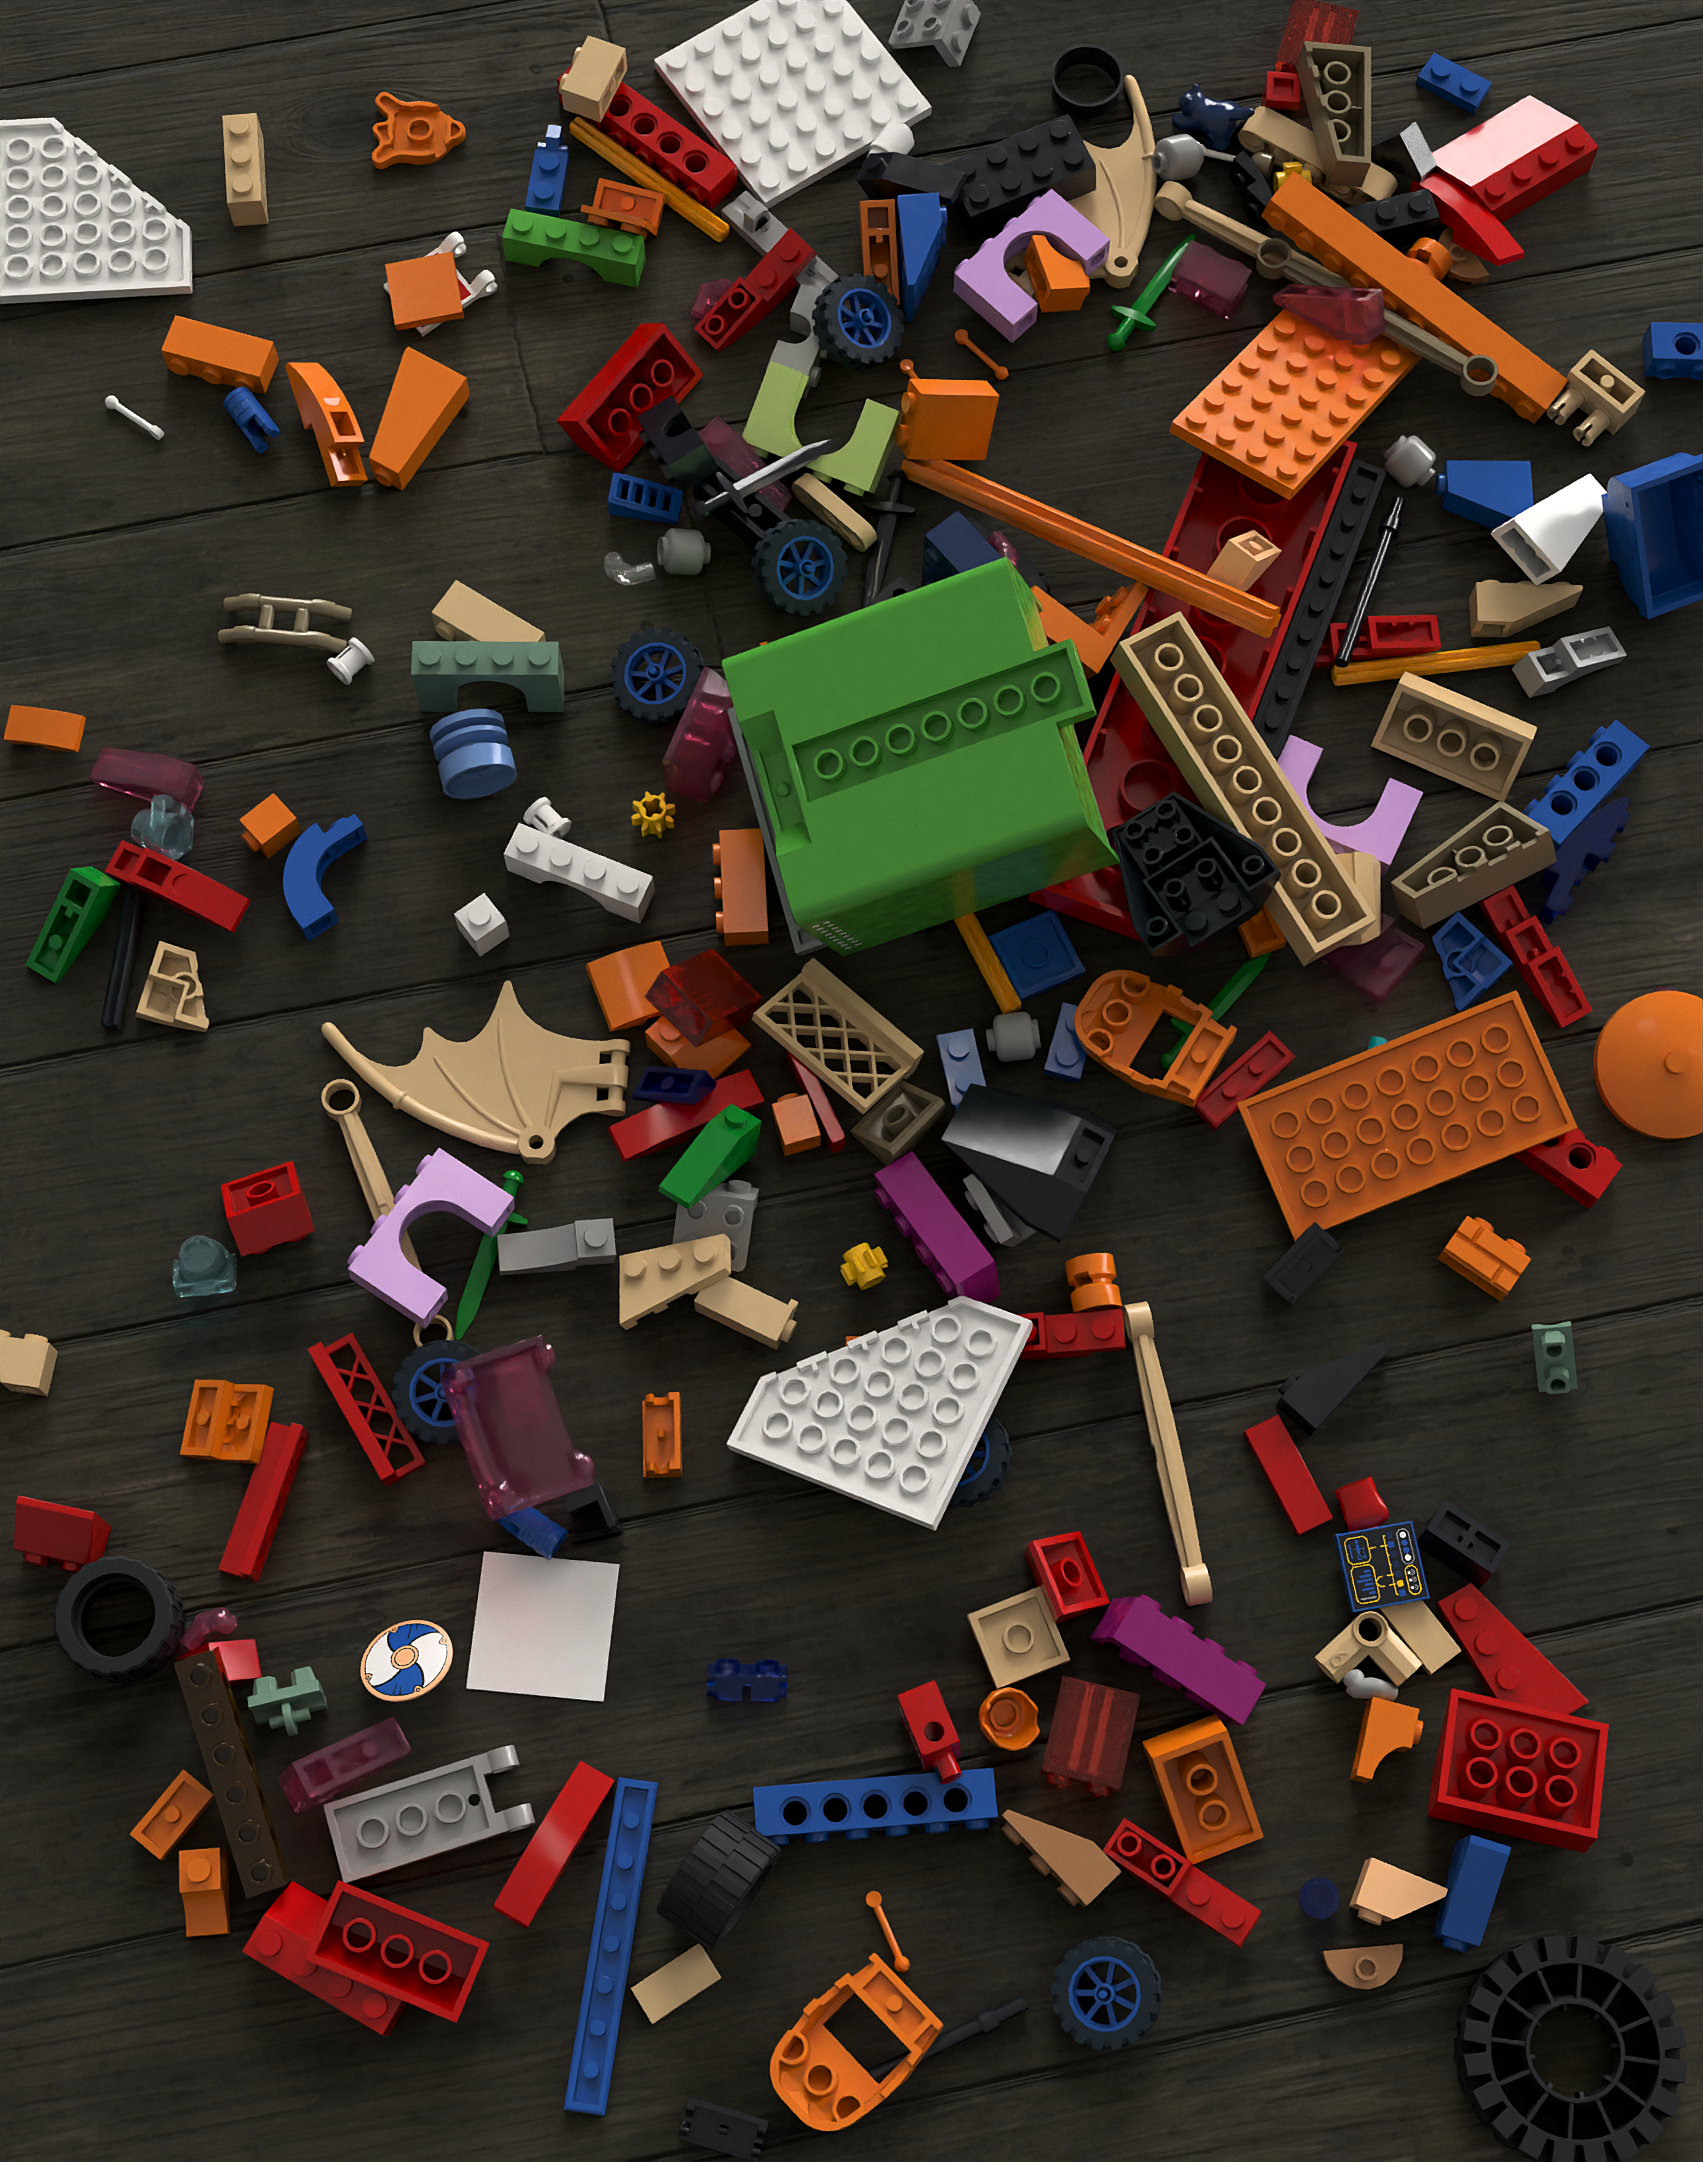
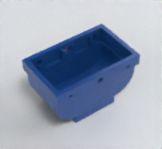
(1658, 532)

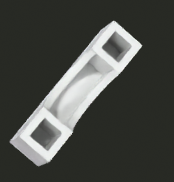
(552, 859)

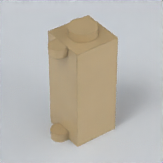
(748, 1311)

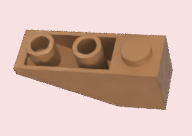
(1071, 1859)

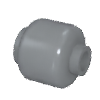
(1177, 158)
(1410, 461)
(683, 551)
(1014, 1036)

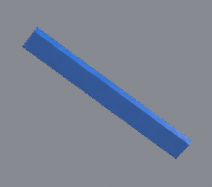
(611, 1947)

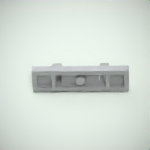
(747, 214)

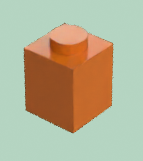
(269, 826)
(795, 1123)

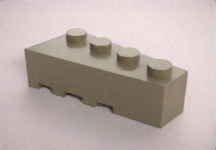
(1473, 864)

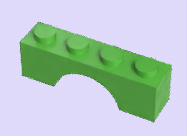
(612, 253)

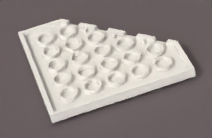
(80, 224)
(889, 1410)

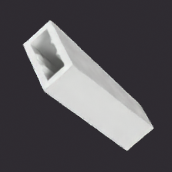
(1552, 530)

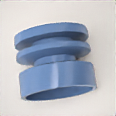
(473, 753)

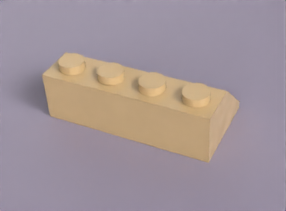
(1454, 736)

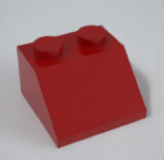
(267, 1209)
(58, 1534)

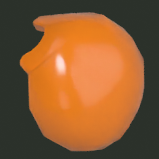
(1009, 1719)

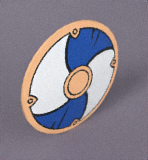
(406, 1661)

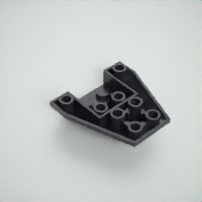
(1189, 876)
(1029, 1153)

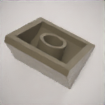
(899, 1122)

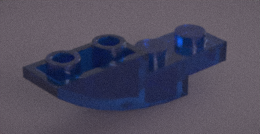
(1580, 853)

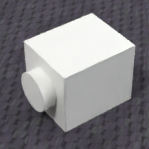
(482, 924)

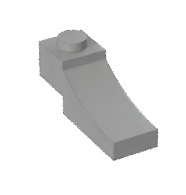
(1567, 660)
(557, 1248)

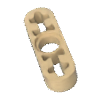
(834, 512)

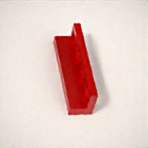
(352, 1412)
(264, 1501)

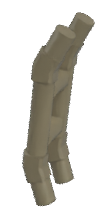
(299, 636)

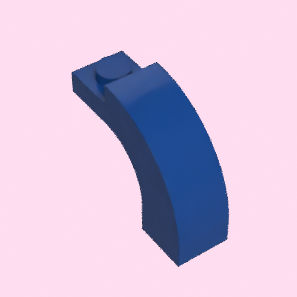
(305, 870)

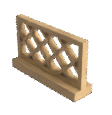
(855, 1020)

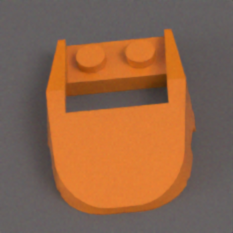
(1120, 1016)
(821, 2077)

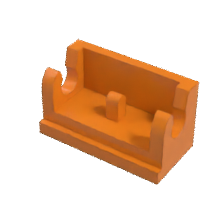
(662, 1436)

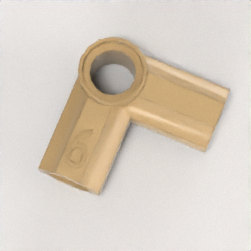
(1385, 1651)

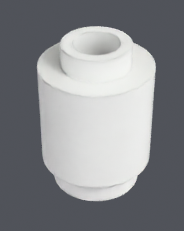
(893, 138)

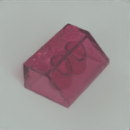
(701, 740)

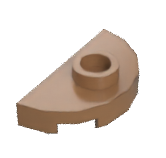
(1465, 263)
(1364, 1966)

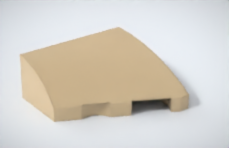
(173, 990)

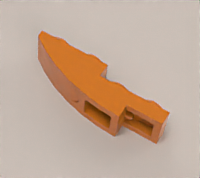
(333, 422)

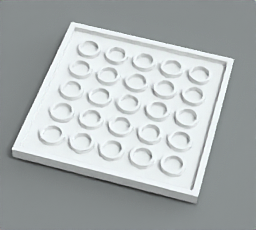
(790, 91)

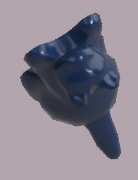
(1212, 117)

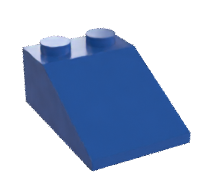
(919, 239)

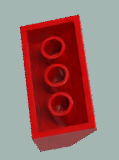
(633, 381)
(282, 1944)
(397, 1951)

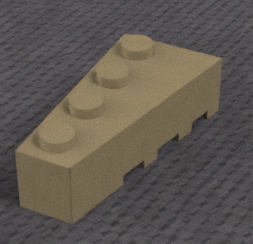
(1339, 106)

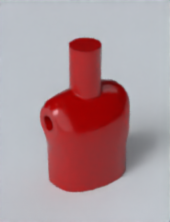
(1361, 1505)

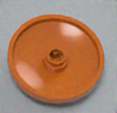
(1653, 1065)

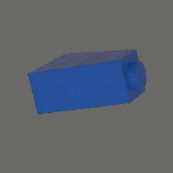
(1485, 490)
(1472, 1889)

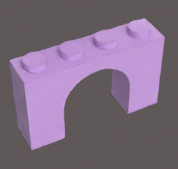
(987, 286)
(1376, 835)
(440, 1186)

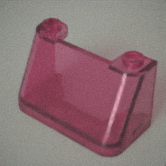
(514, 1428)

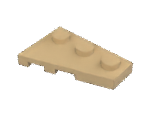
(665, 1273)

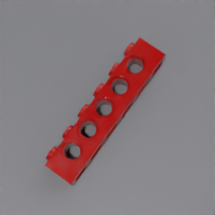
(666, 135)
(1554, 1165)

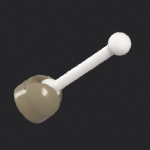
(1263, 160)

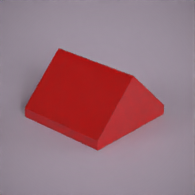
(1066, 1575)

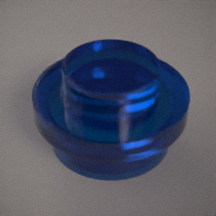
(1319, 1898)

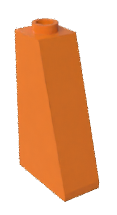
(415, 417)

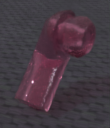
(1004, 547)
(208, 1622)

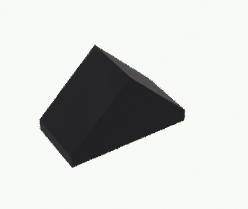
(1405, 153)

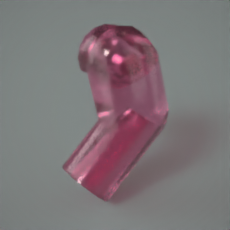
(707, 296)

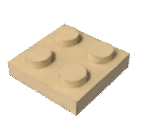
(1018, 1638)

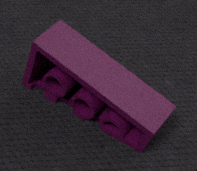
(937, 1230)
(1180, 1657)

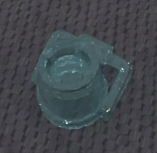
(162, 831)
(205, 1267)

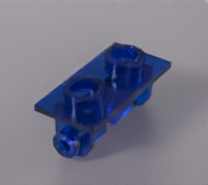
(732, 1676)

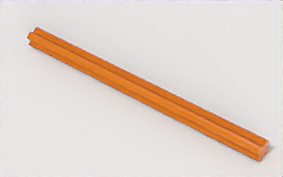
(1095, 544)

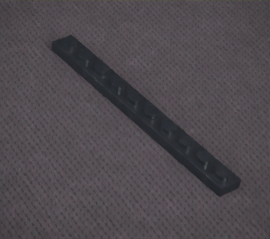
(1317, 604)

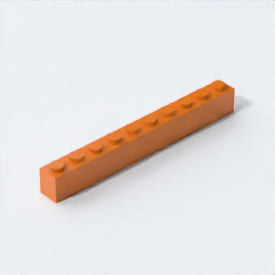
(1409, 291)

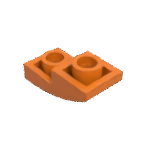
(44, 728)

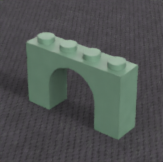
(529, 666)

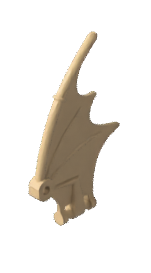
(1121, 202)
(504, 1084)

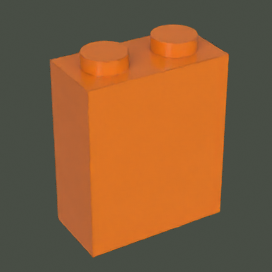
(946, 419)

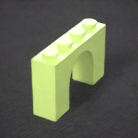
(773, 431)

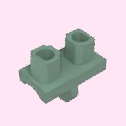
(1554, 1357)
(288, 1704)

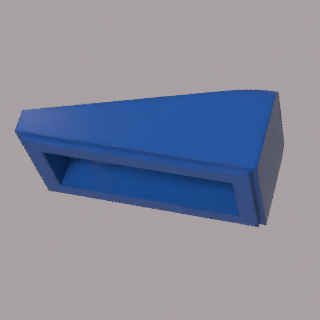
(631, 509)

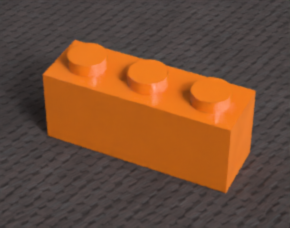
(219, 355)
(741, 887)

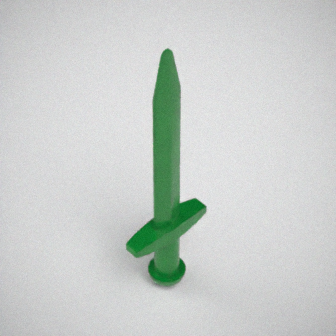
(1136, 316)
(1219, 1004)
(485, 1260)

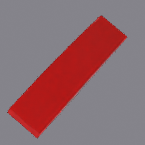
(1471, 221)
(1383, 639)
(1534, 957)
(675, 1123)
(553, 1845)

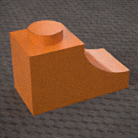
(1055, 279)
(1384, 1729)
(205, 1891)

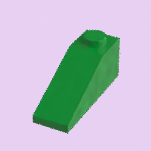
(72, 921)
(713, 1156)

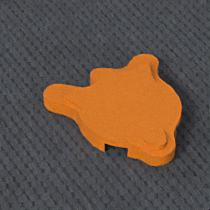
(413, 132)

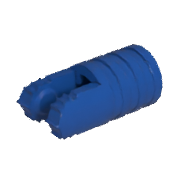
(250, 417)
(536, 1531)

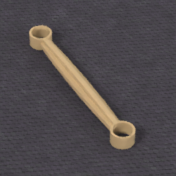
(1176, 202)
(371, 1175)
(1169, 1463)

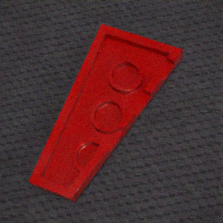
(1504, 1657)

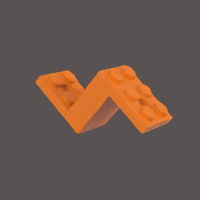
(1093, 640)

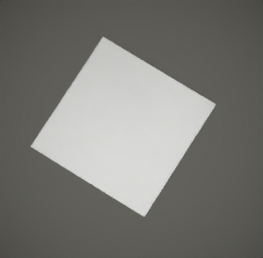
(543, 1626)

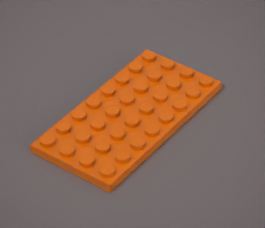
(1291, 401)
(1406, 1115)

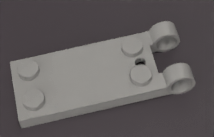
(422, 1816)

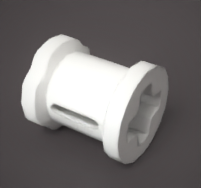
(350, 661)
(547, 819)

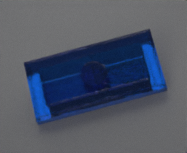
(673, 1085)

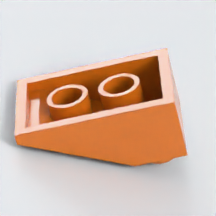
(1203, 1788)

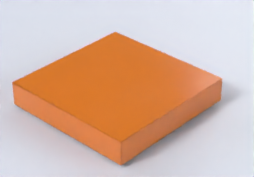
(424, 291)

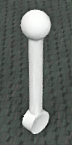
(112, 403)

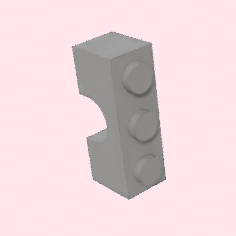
(805, 355)

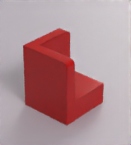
(1281, 91)

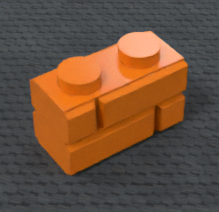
(1485, 1257)

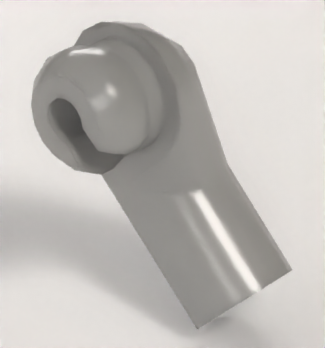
(1368, 1687)

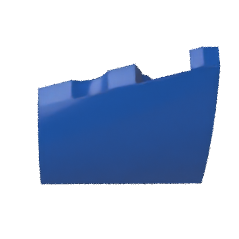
(1468, 960)

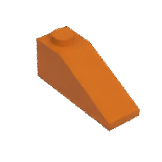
(879, 242)

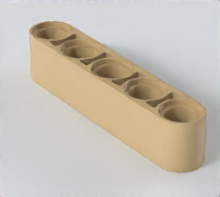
(1292, 142)

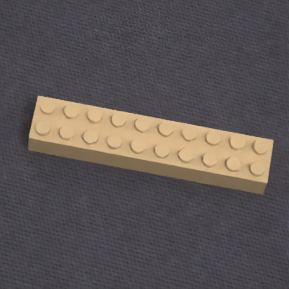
(1241, 783)

